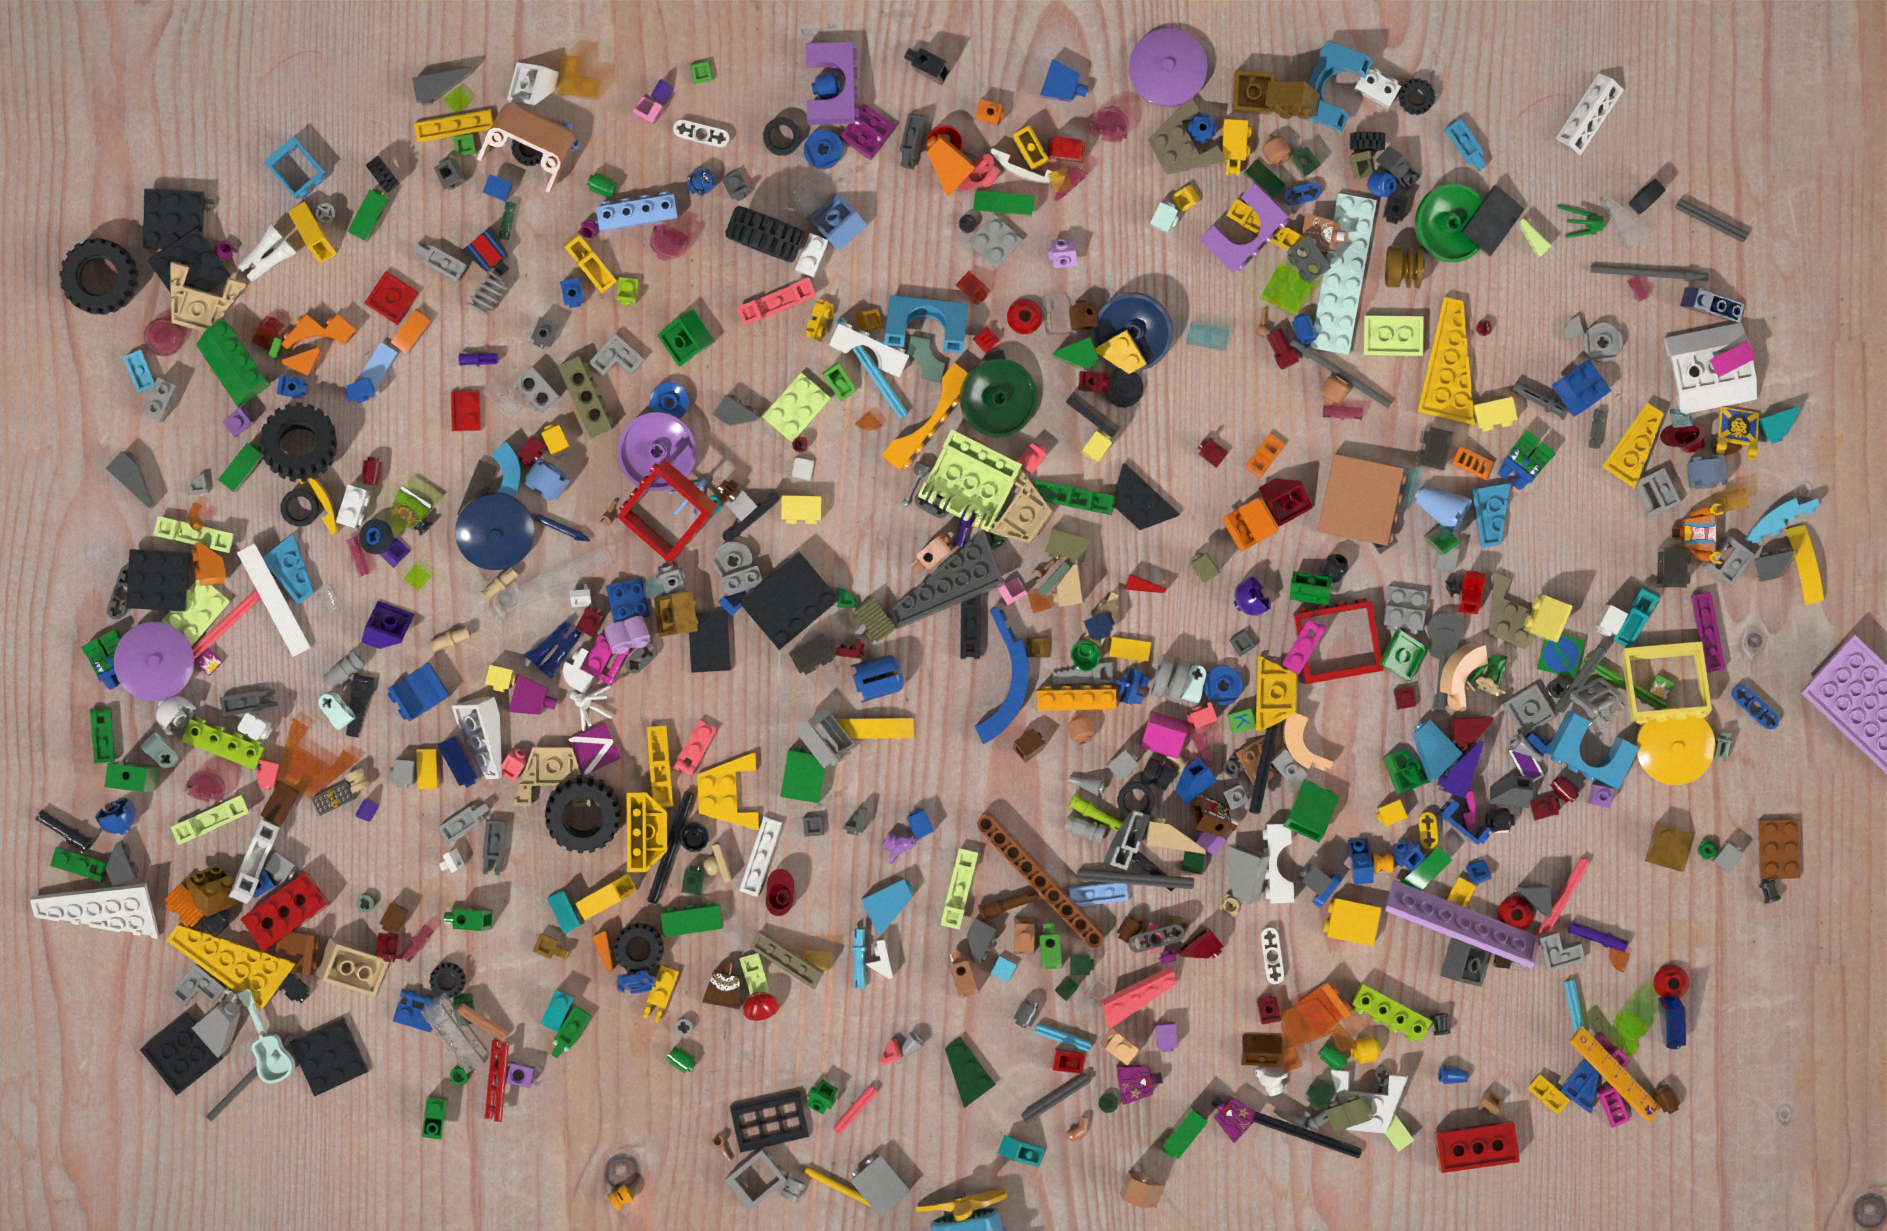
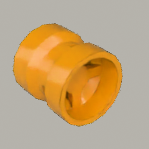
(1382, 863)
(617, 1201)

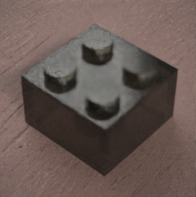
(1434, 449)
(1673, 568)
(811, 654)

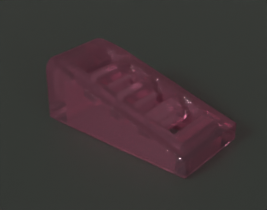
(1076, 176)
(1201, 743)

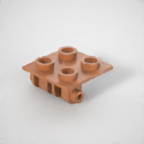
(1250, 760)

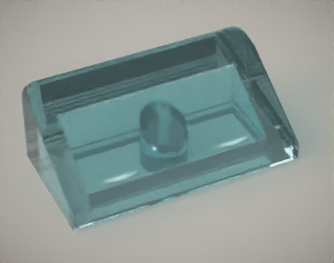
(1207, 337)

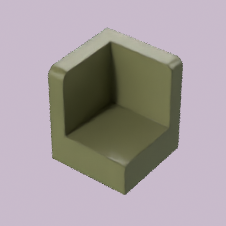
(1361, 165)

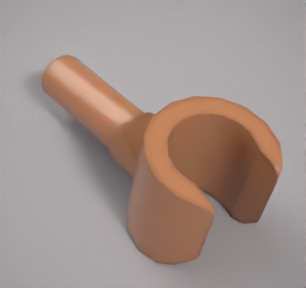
(1261, 329)
(608, 514)
(1043, 569)
(722, 1148)

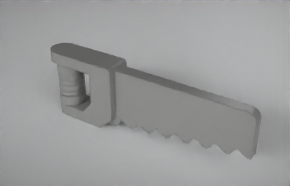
(1078, 676)

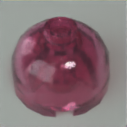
(1110, 124)
(668, 243)
(163, 337)
(206, 785)

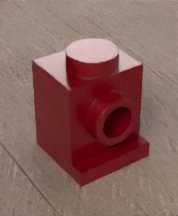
(1086, 382)
(531, 450)
(1265, 1017)

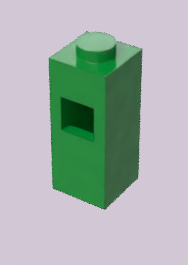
(368, 214)
(241, 466)

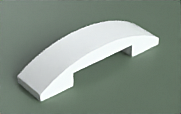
(1003, 158)

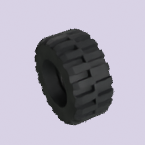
(764, 234)
(73, 268)
(298, 418)
(576, 839)

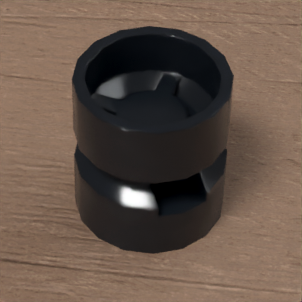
(1157, 773)

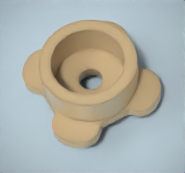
(1225, 906)

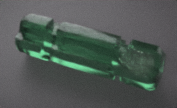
(507, 220)

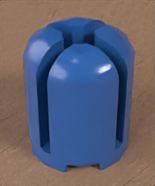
(880, 687)

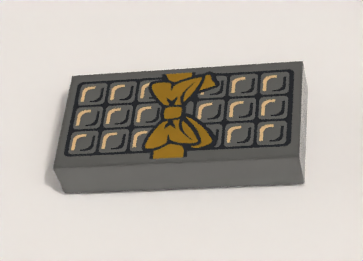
(333, 798)

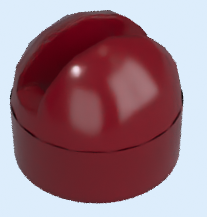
(1480, 326)
(797, 446)

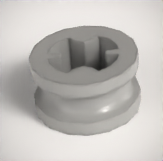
(680, 1031)

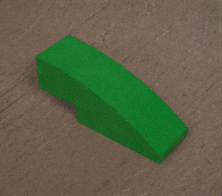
(1003, 203)
(1441, 540)
(1428, 869)

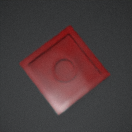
(391, 297)

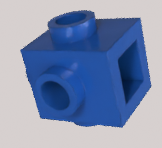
(1199, 135)
(1408, 854)

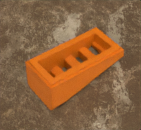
(1455, 462)
(603, 946)

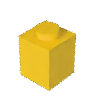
(555, 439)
(1391, 813)

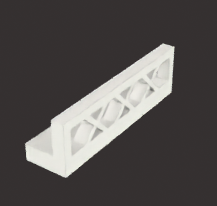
(1587, 111)

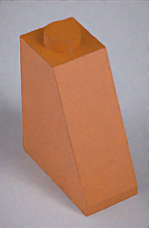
(949, 163)

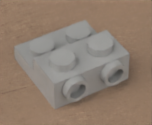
(1405, 609)

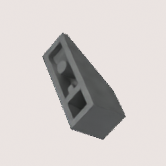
(436, 85)
(130, 475)

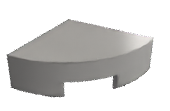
(1573, 328)
(198, 485)

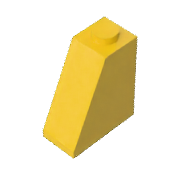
(312, 232)
(606, 897)

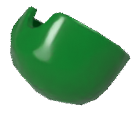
(1085, 655)

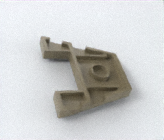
(1175, 147)
(1507, 617)

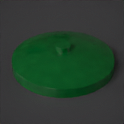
(998, 397)

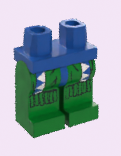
(1523, 466)
(101, 661)

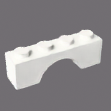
(889, 359)
(253, 861)
(1278, 889)

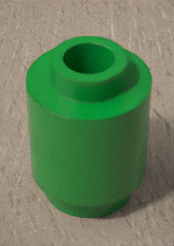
(601, 185)
(1331, 1056)
(681, 1060)

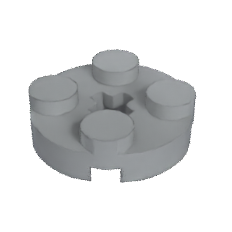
(1594, 350)
(732, 549)

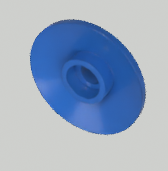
(669, 390)

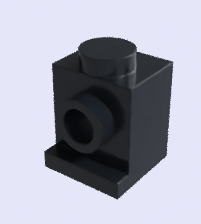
(1394, 200)
(295, 988)

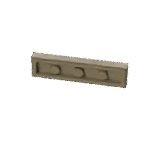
(787, 959)

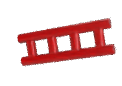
(501, 1071)

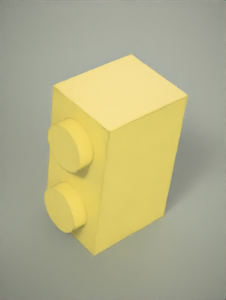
(1495, 413)
(1097, 446)
(801, 508)

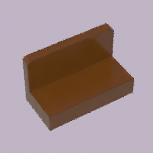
(279, 804)
(1261, 1050)

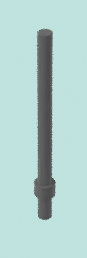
(1687, 275)
(1308, 352)
(241, 1085)

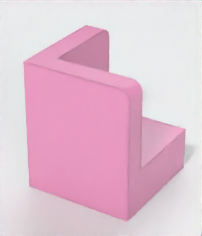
(647, 110)
(1012, 590)

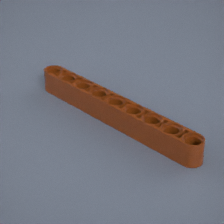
(1044, 889)

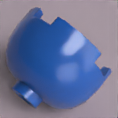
(117, 817)

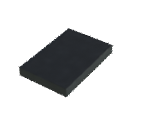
(1492, 220)
(1092, 414)
(710, 643)

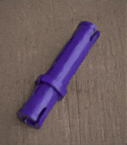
(1603, 938)

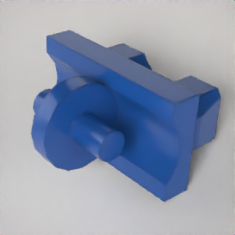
(1129, 686)

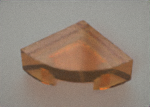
(868, 422)
(1038, 603)
(1618, 959)

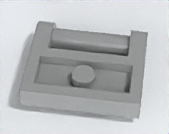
(1663, 491)
(1734, 564)
(1593, 692)

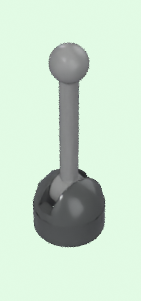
(920, 470)

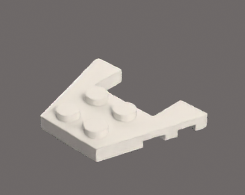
(1381, 1105)

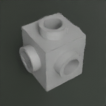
(671, 577)

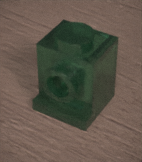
(1312, 162)

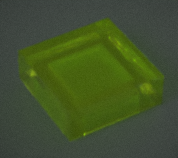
(457, 100)
(417, 577)

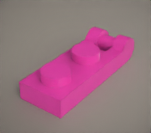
(1303, 646)

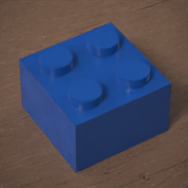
(1581, 387)

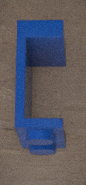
(418, 692)
(1446, 812)

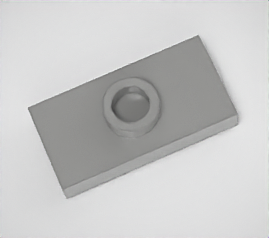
(1289, 768)

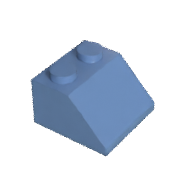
(838, 222)

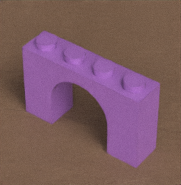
(841, 108)
(1234, 253)

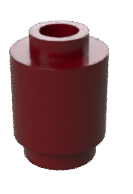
(371, 471)
(1565, 789)

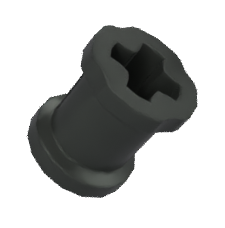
(1553, 693)
(1769, 891)
(1440, 1024)

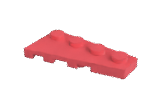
(1131, 999)

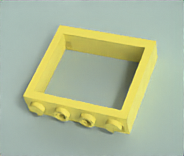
(1665, 651)

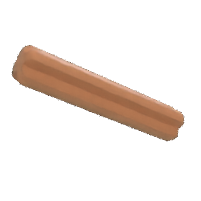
(482, 1022)

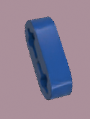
(1304, 198)
(1320, 900)

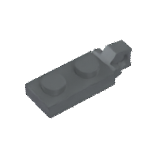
(912, 139)

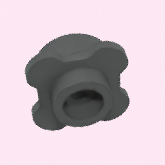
(1228, 769)

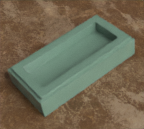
(1054, 578)

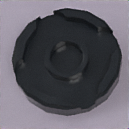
(1124, 388)

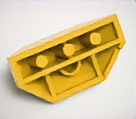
(645, 832)

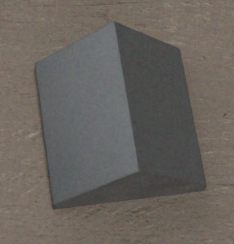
(1537, 896)

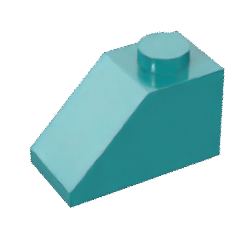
(1778, 424)
(557, 1009)
(1021, 1151)

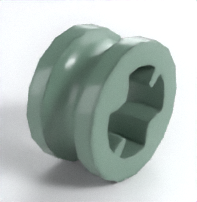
(371, 904)

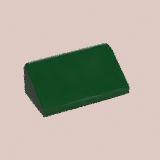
(1265, 178)

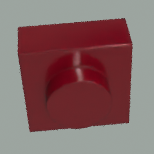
(1404, 698)

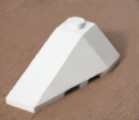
(482, 726)

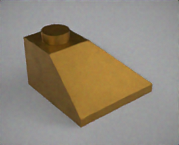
(1669, 847)

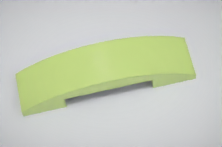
(183, 532)
(210, 820)
(959, 889)

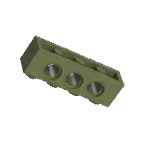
(568, 371)

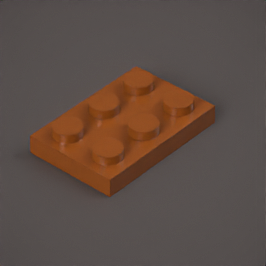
(1779, 849)

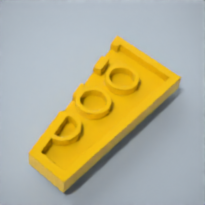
(1633, 449)

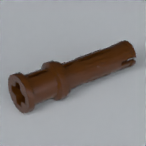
(998, 907)

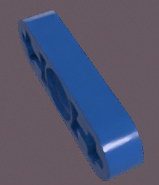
(1762, 721)

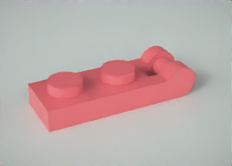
(695, 747)

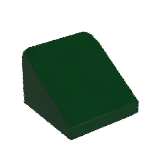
(1193, 862)
(1066, 988)

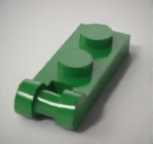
(102, 735)
(78, 864)

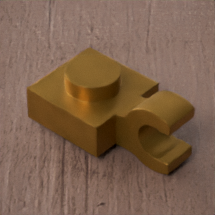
(547, 947)

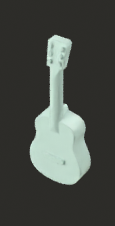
(273, 1060)

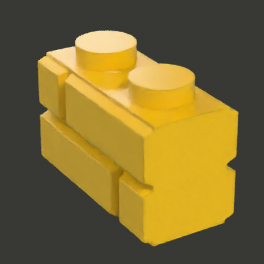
(1030, 148)

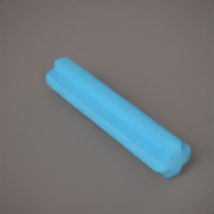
(1574, 1005)
(1063, 1037)

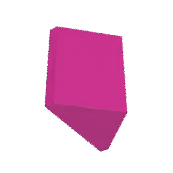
(1164, 734)

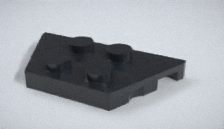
(1139, 501)

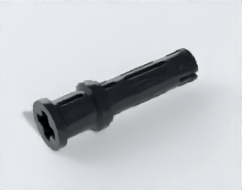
(72, 836)

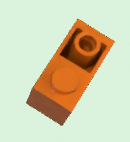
(210, 565)

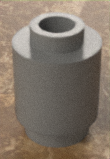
(1026, 1013)

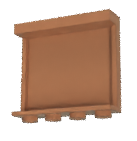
(1361, 500)

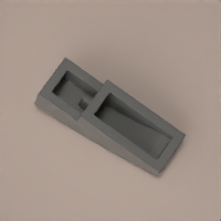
(1127, 840)

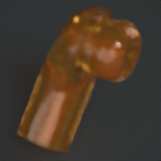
(193, 518)

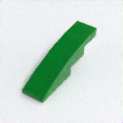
(1075, 497)

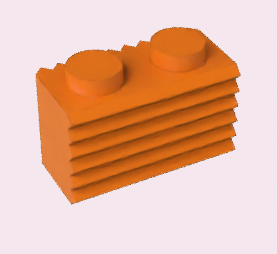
(182, 902)

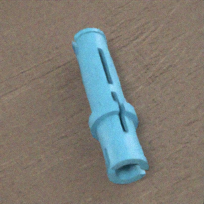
(859, 958)

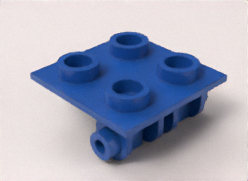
(627, 600)

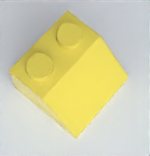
(1547, 618)

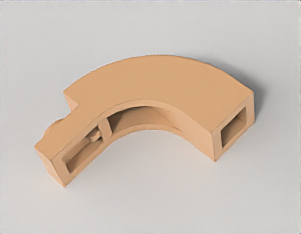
(1457, 670)
(1293, 740)

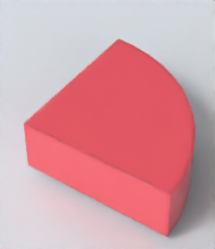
(892, 1053)

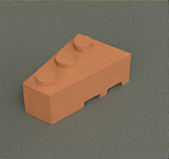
(1140, 1190)

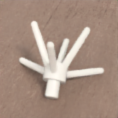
(584, 702)

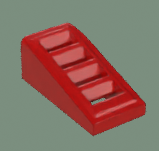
(1138, 584)

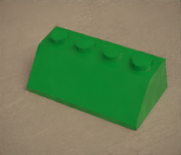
(231, 362)

